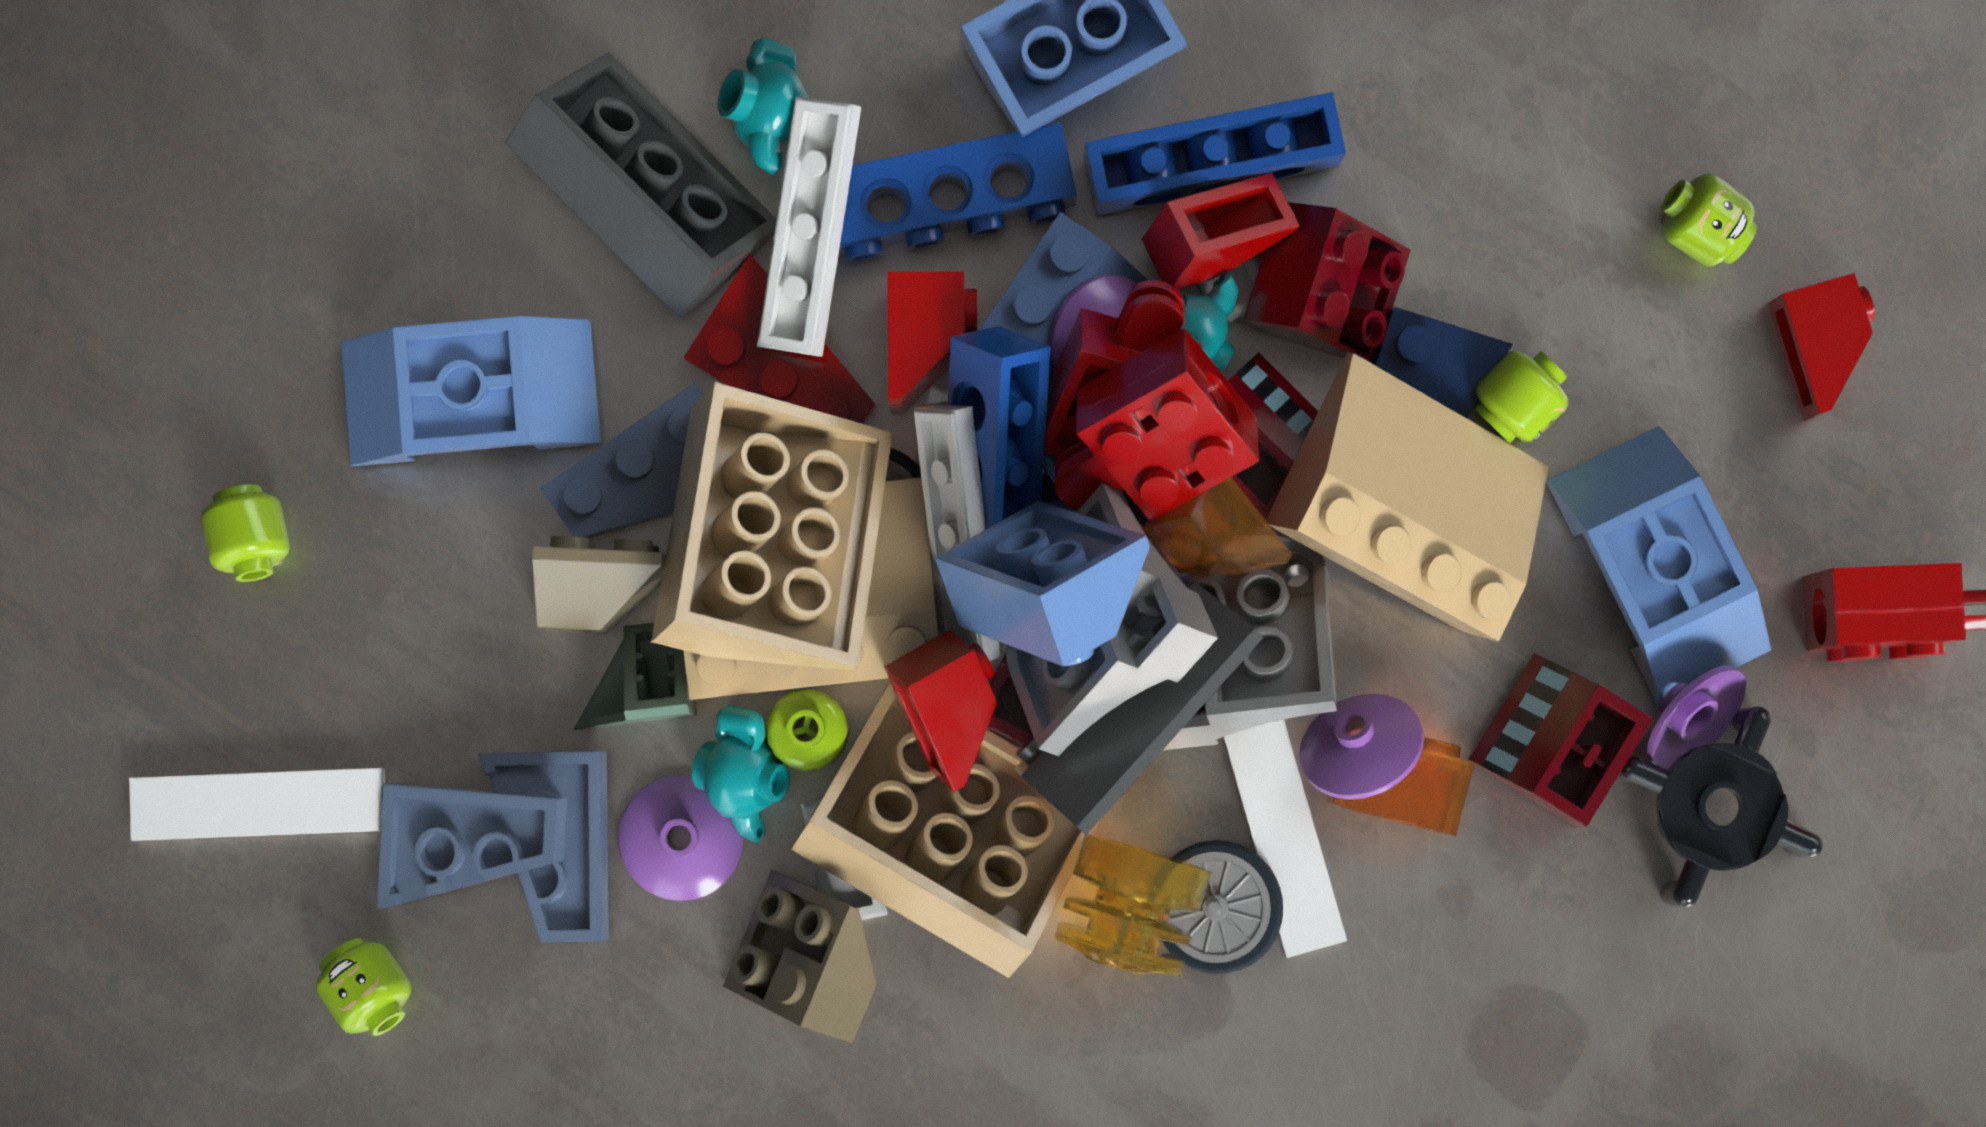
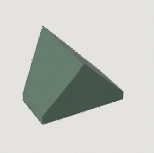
(640, 684)

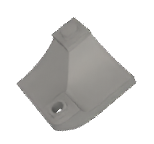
(1157, 641)
(1293, 663)

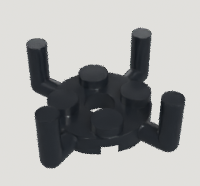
(1683, 815)

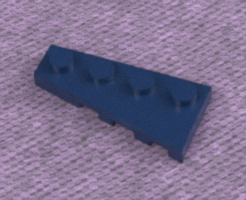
(1438, 358)

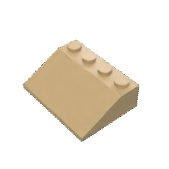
(1415, 500)
(772, 533)
(897, 620)
(960, 863)

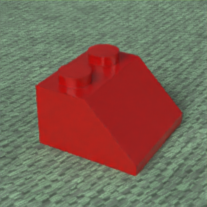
(922, 317)

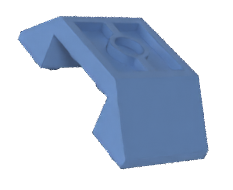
(470, 388)
(1665, 560)

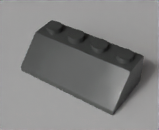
(641, 182)
(1128, 738)

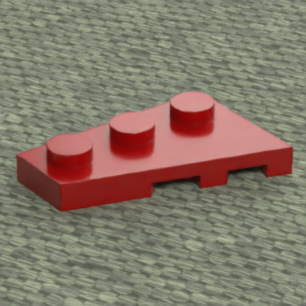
(730, 355)

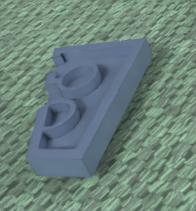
(629, 475)
(462, 837)
(570, 895)

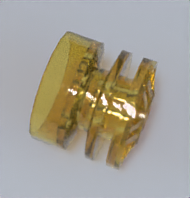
(1132, 906)

